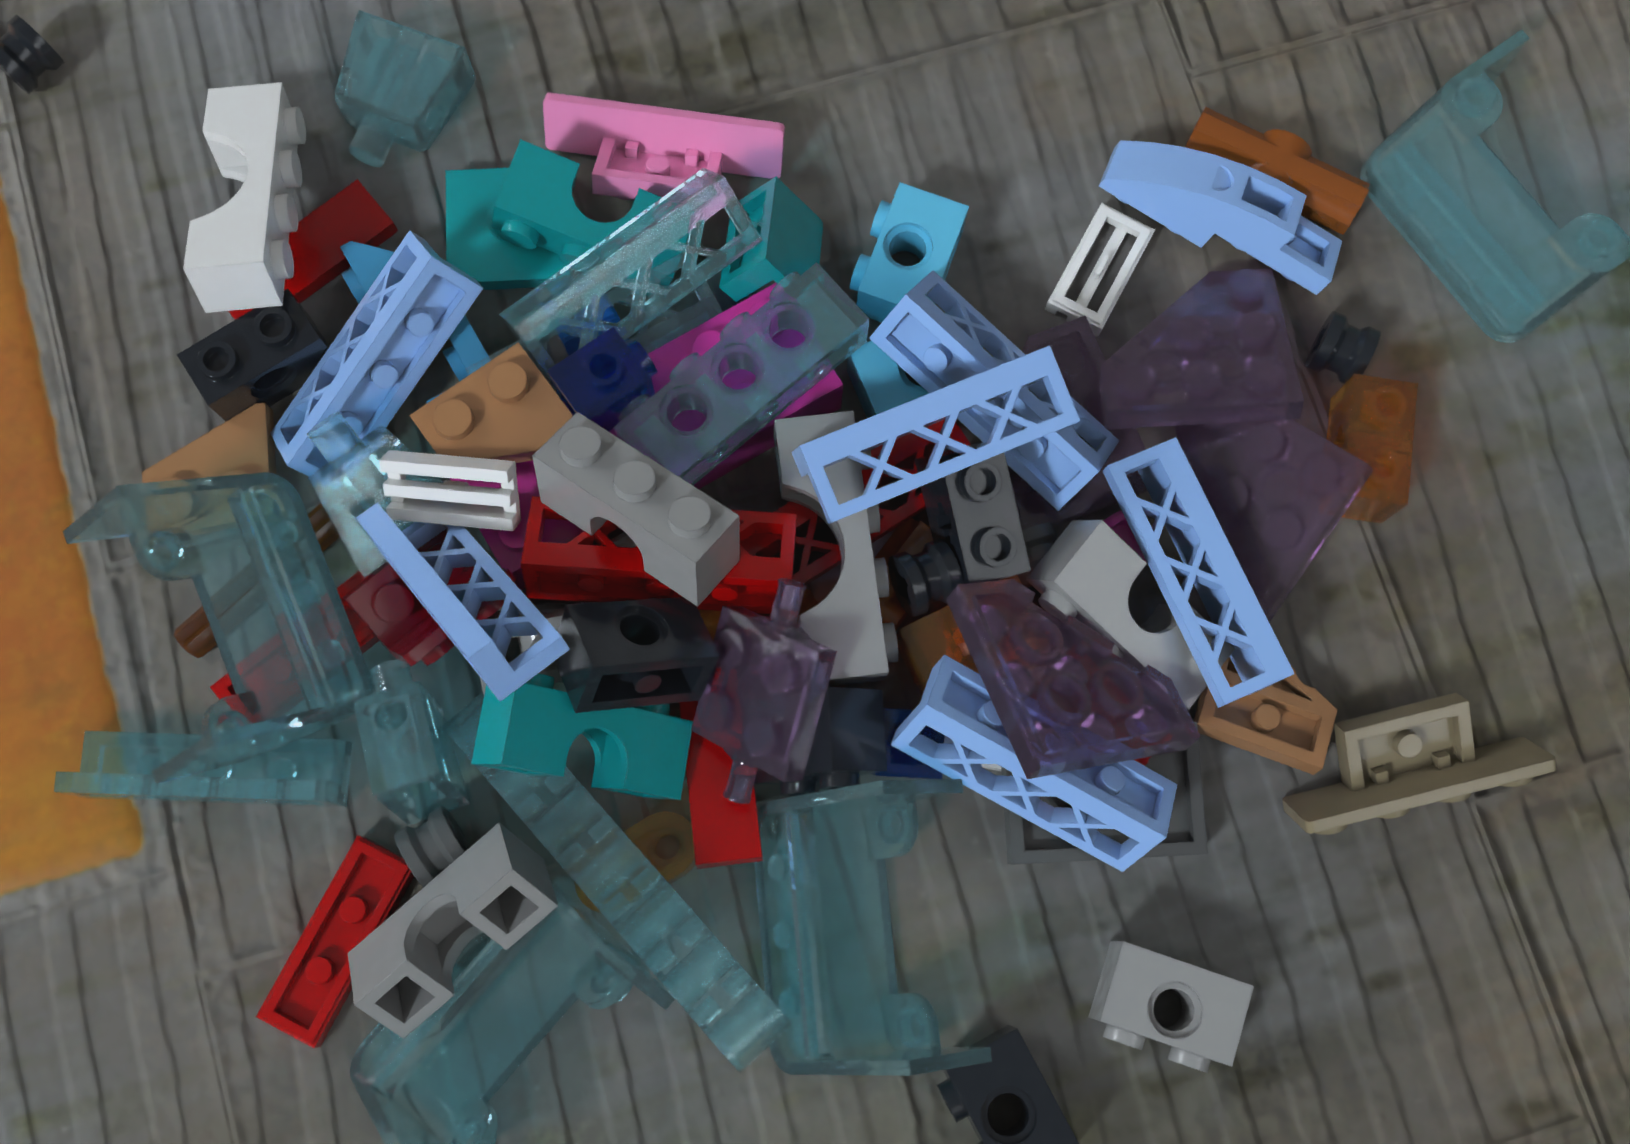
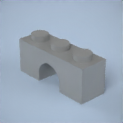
(680, 531)
(1090, 579)
(409, 960)

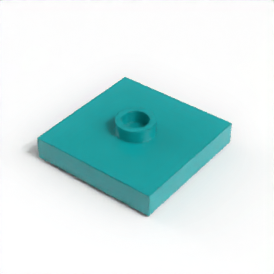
(481, 249)

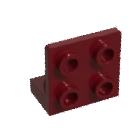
(400, 618)

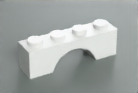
(243, 248)

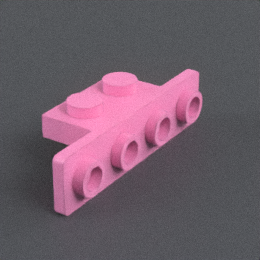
(658, 145)

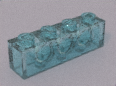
(799, 302)

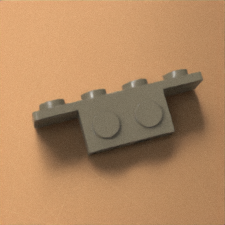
(1412, 760)

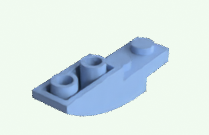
(1212, 195)

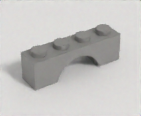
(851, 613)

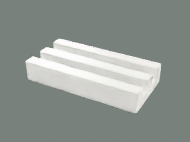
(1074, 310)
(451, 501)

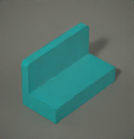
(788, 244)

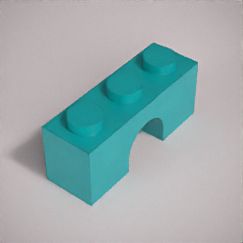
(540, 210)
(634, 747)

